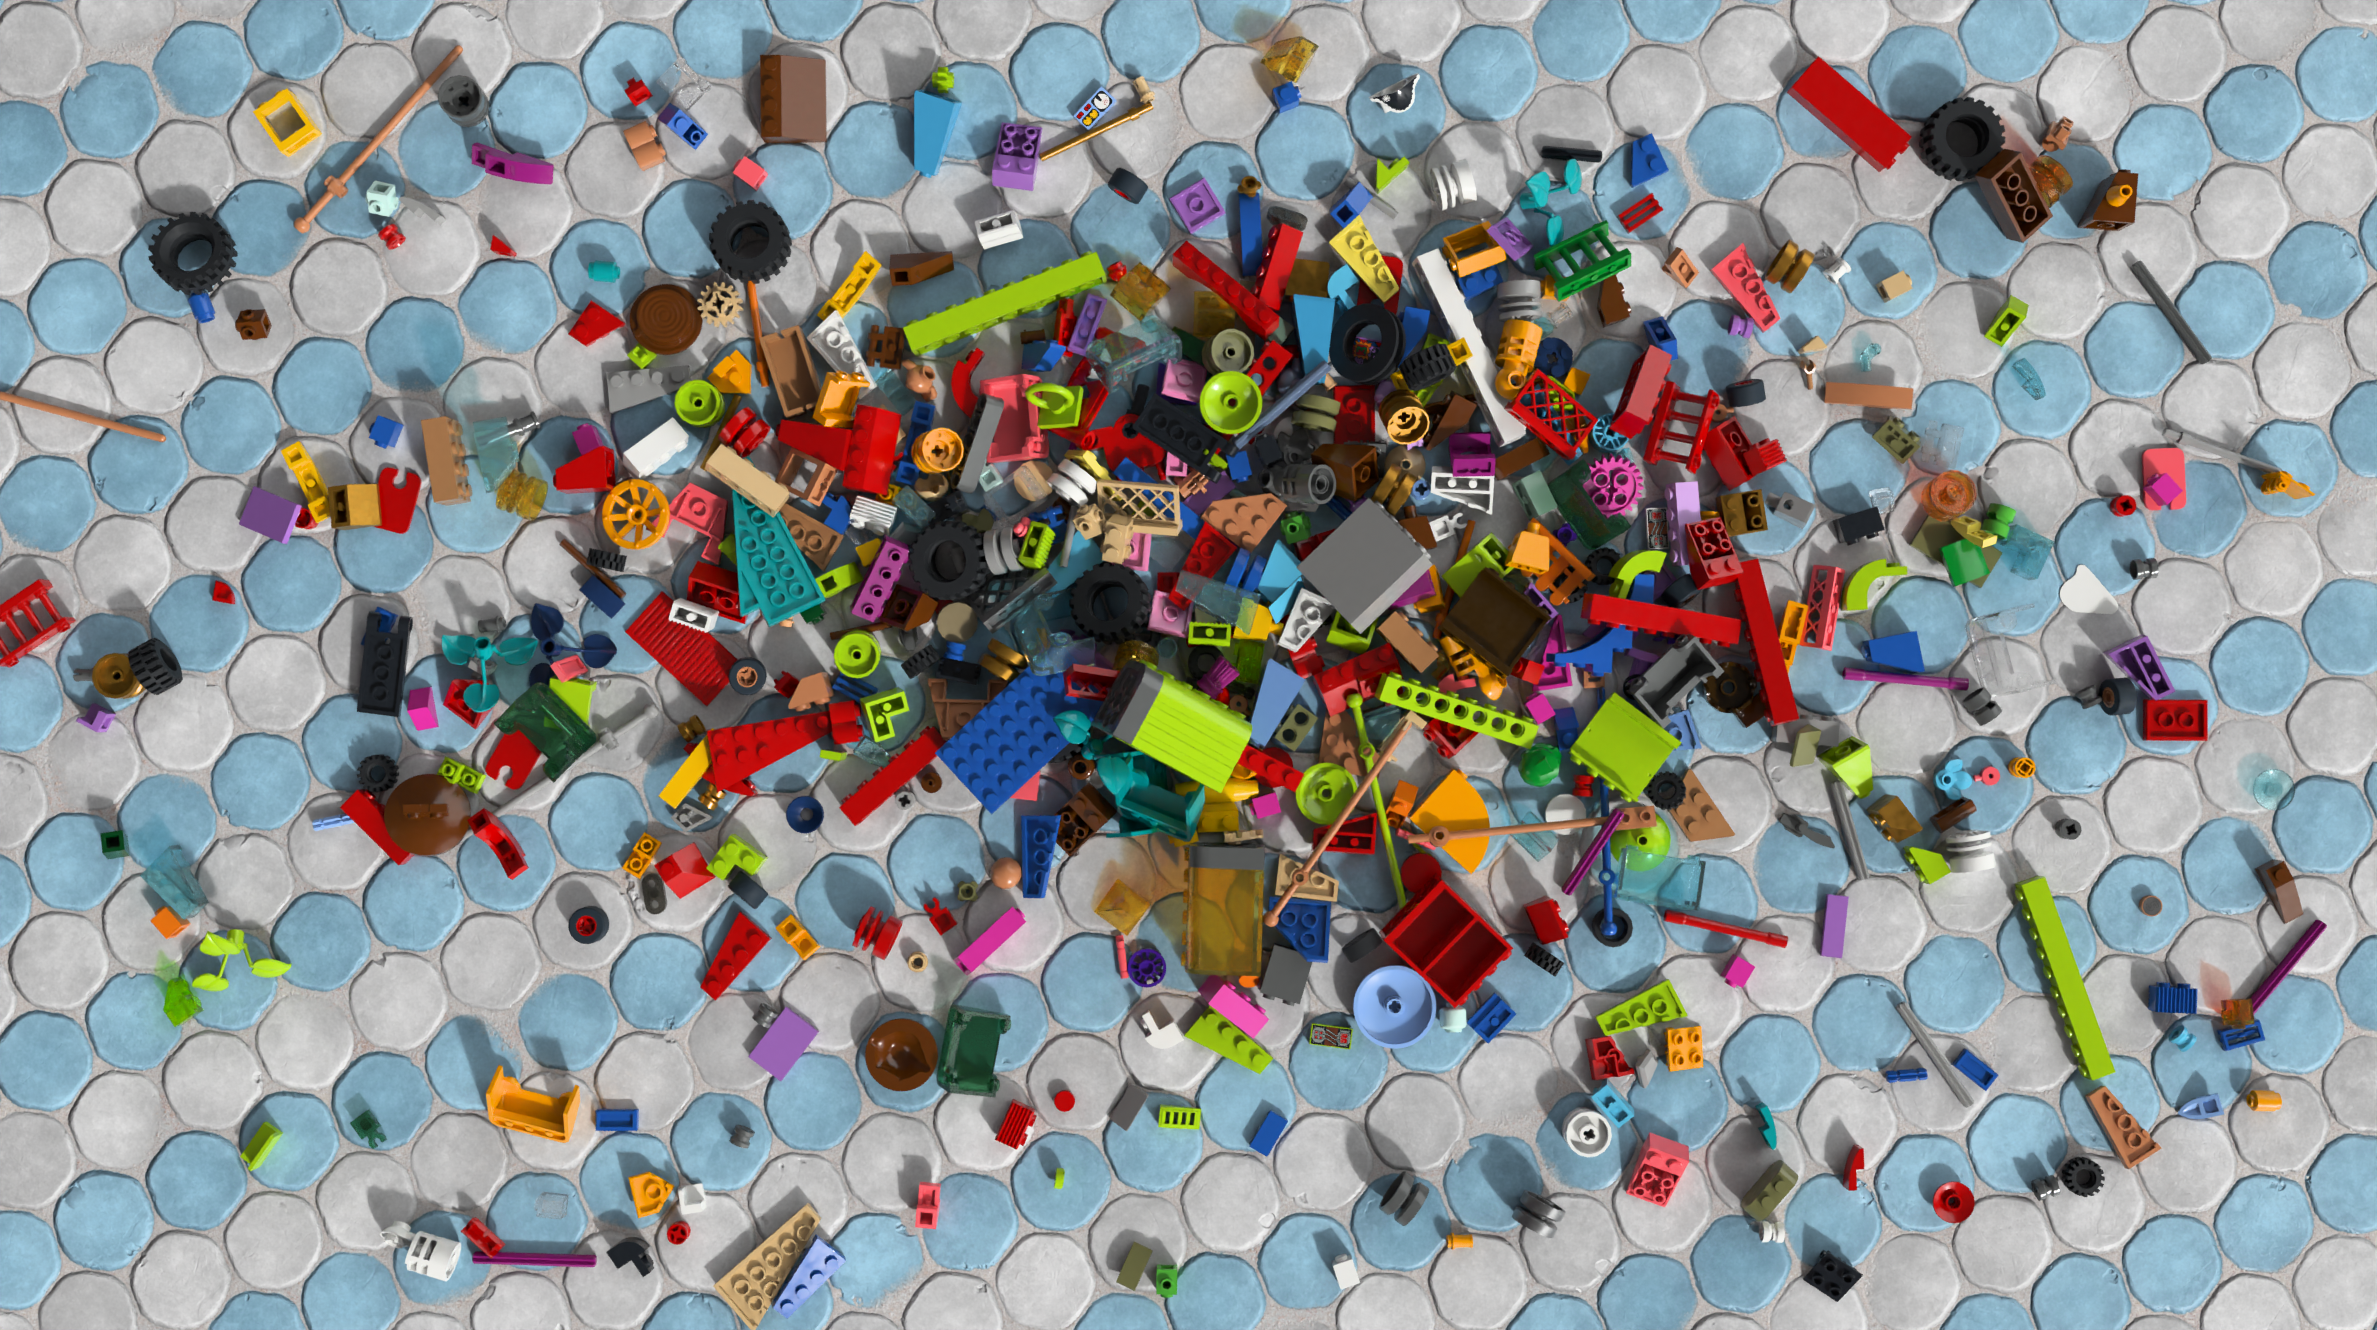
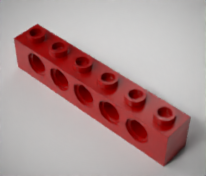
(1281, 357)

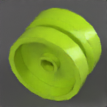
(699, 392)
(857, 641)

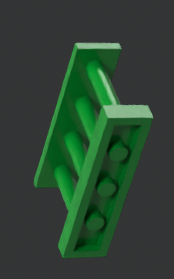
(1585, 277)

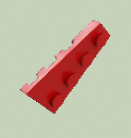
(1204, 559)

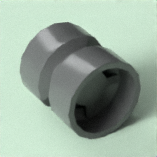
(1982, 706)

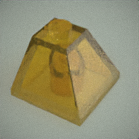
(1122, 907)

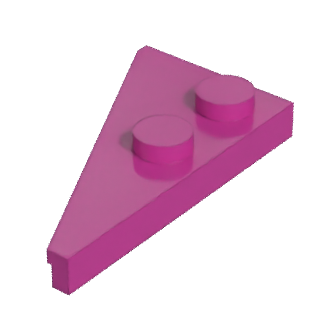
(1554, 676)

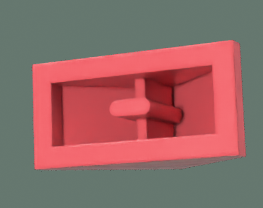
(1030, 789)

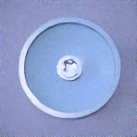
(1394, 1006)

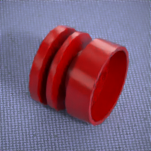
(877, 933)

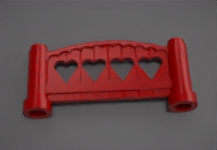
(1090, 406)

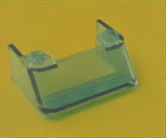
(495, 451)
(1046, 651)

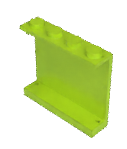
(1622, 747)

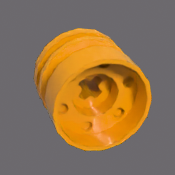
(945, 443)

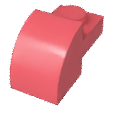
(1448, 683)
(928, 1205)

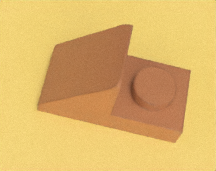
(1680, 268)

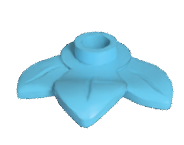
(1955, 779)

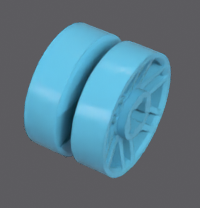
(1603, 442)

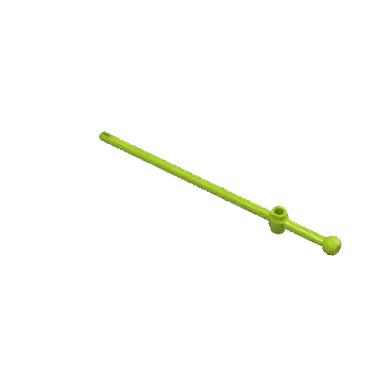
(1355, 701)

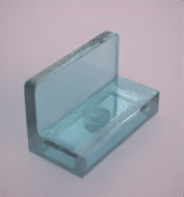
(1537, 843)

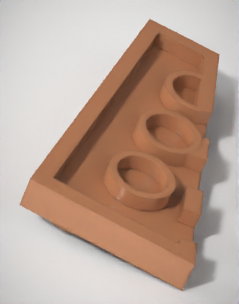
(2121, 1128)

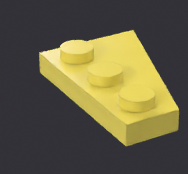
(1087, 461)

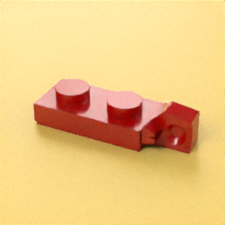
(1064, 324)

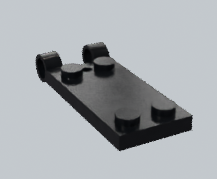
(1182, 436)
(384, 667)

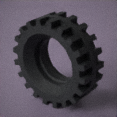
(177, 236)

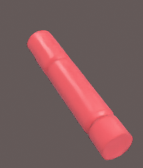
(1402, 833)
(1121, 956)

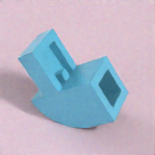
(1339, 284)

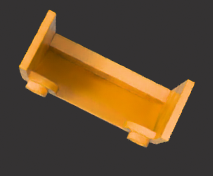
(531, 1111)

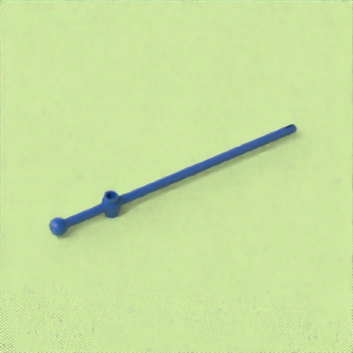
(1608, 926)

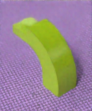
(1857, 585)

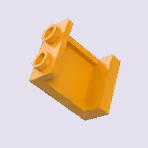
(838, 399)

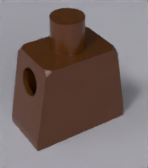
(1418, 527)

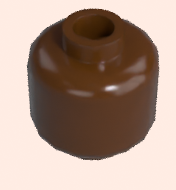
(1077, 770)

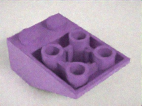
(1016, 156)

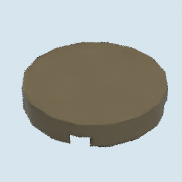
(956, 622)

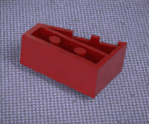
(1353, 837)

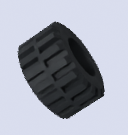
(1427, 367)
(155, 666)

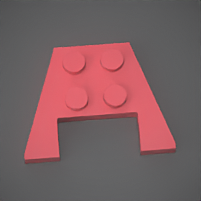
(703, 513)

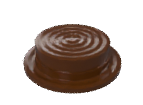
(665, 319)
(901, 1054)

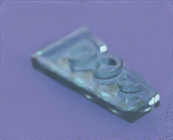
(1225, 600)

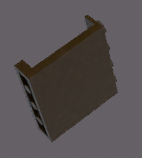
(1494, 622)

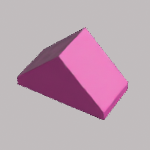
(422, 708)

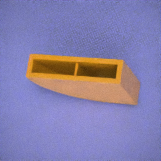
(1456, 807)

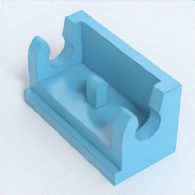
(1613, 1103)

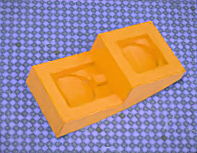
(798, 937)

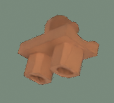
(2057, 135)
(1191, 483)

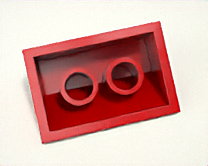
(1725, 449)
(716, 590)

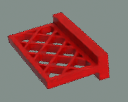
(1545, 431)

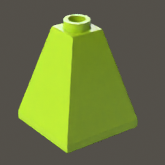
(1850, 765)

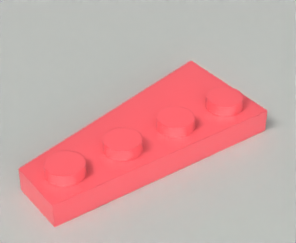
(1741, 281)

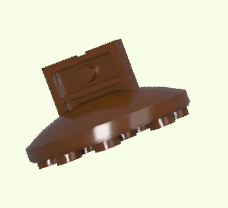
(427, 815)

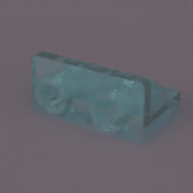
(913, 508)

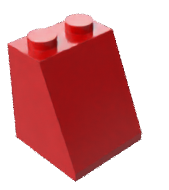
(587, 473)

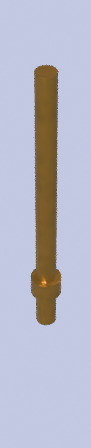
(1132, 114)

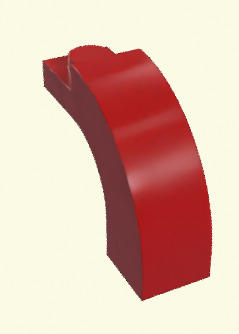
(962, 381)
(500, 840)

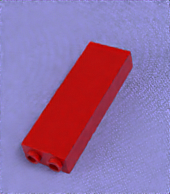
(1850, 115)

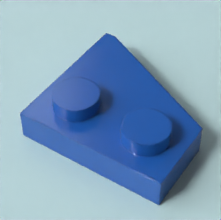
(1646, 161)

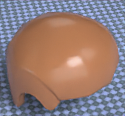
(1005, 873)

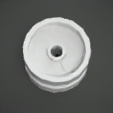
(1072, 483)
(1589, 1120)

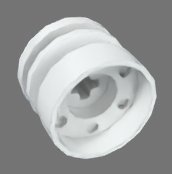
(1458, 184)
(1970, 851)

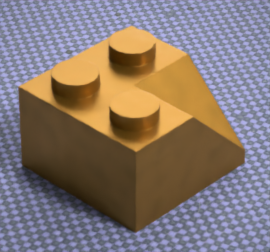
(1893, 818)

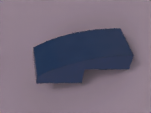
(602, 596)

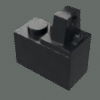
(949, 507)

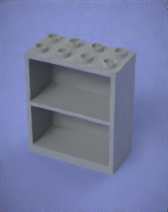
(1366, 564)

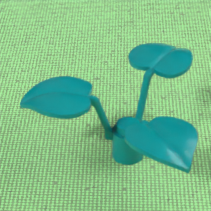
(1538, 197)
(462, 647)
(1074, 729)

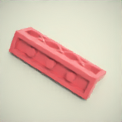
(1829, 609)

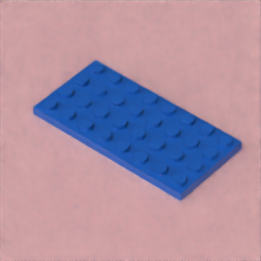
(1013, 736)

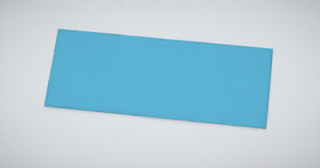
(1286, 601)

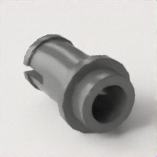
(495, 624)
(84, 675)

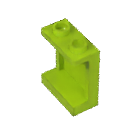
(576, 694)

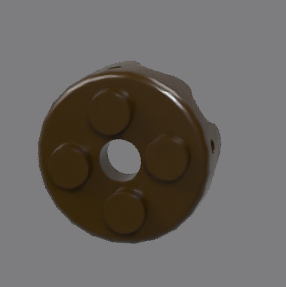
(1741, 695)

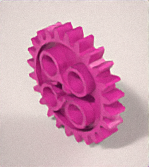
(1627, 486)

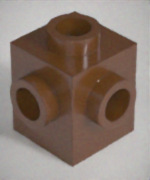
(253, 324)

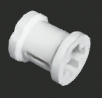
(1838, 269)

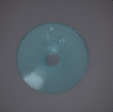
(2282, 792)

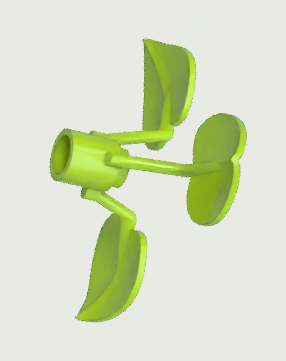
(233, 944)

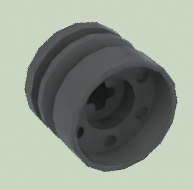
(459, 90)

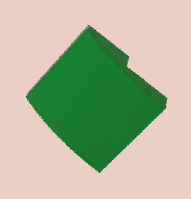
(1963, 562)

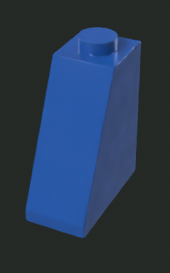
(1895, 651)

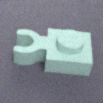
(989, 476)

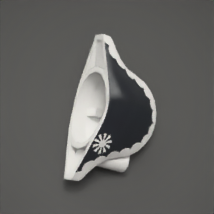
(1398, 96)

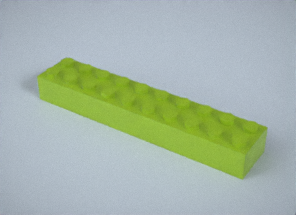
(1005, 304)

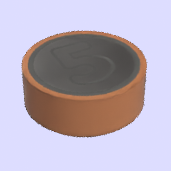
(2150, 905)

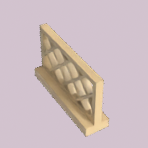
(1143, 523)

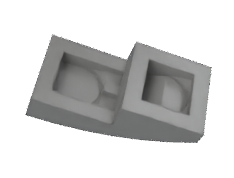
(419, 209)

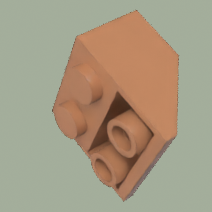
(812, 690)

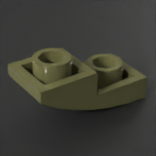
(1134, 1266)

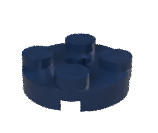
(1563, 356)

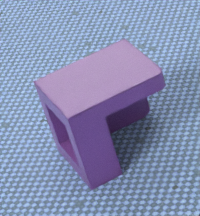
(97, 718)

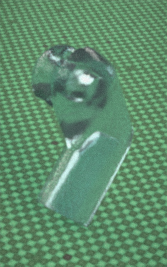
(1867, 355)

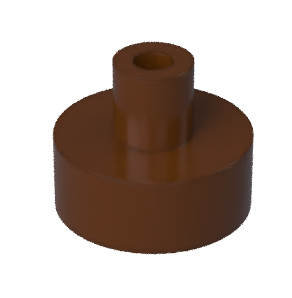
(936, 780)

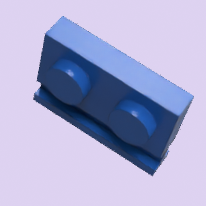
(1491, 1017)

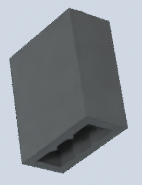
(1285, 975)

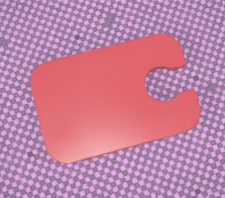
(2164, 461)

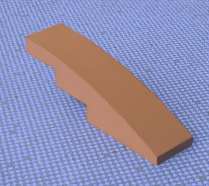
(1869, 395)

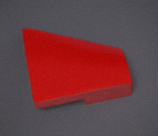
(1606, 1059)

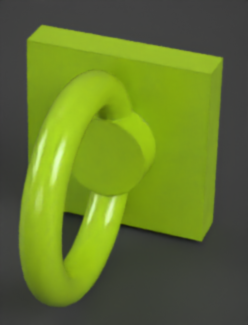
(1058, 406)

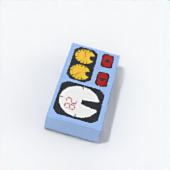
(1095, 108)

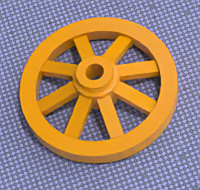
(633, 512)

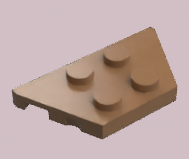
(1698, 814)

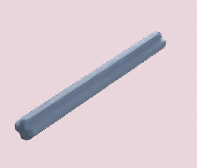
(1282, 404)

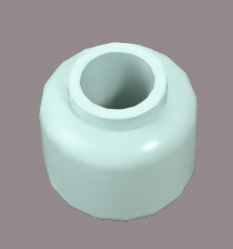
(1452, 1018)

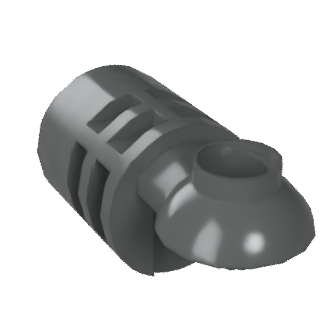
(1299, 482)

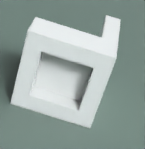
(692, 1198)

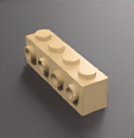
(747, 480)

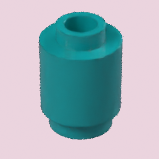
(604, 271)

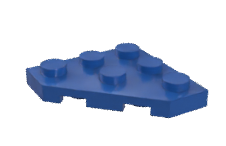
(1306, 926)

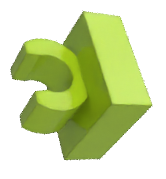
(641, 356)

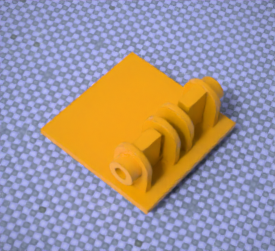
(2283, 482)
(1683, 1048)

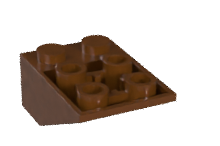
(1082, 818)

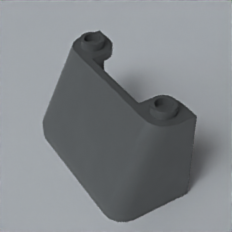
(1673, 677)

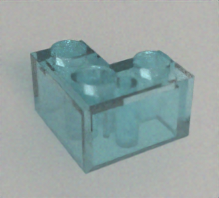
(2031, 551)

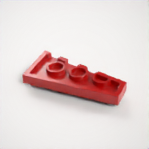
(737, 951)

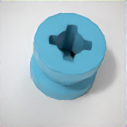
(2182, 1038)

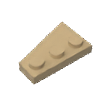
(1317, 887)

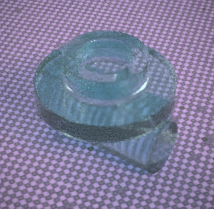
(1546, 326)

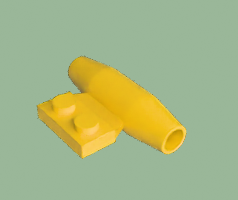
(1219, 808)

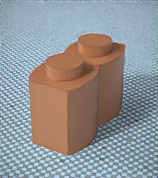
(644, 145)

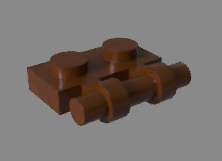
(892, 347)

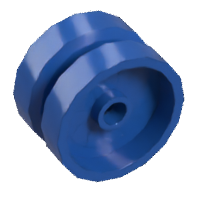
(1247, 575)

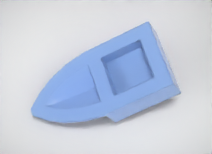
(2202, 1107)

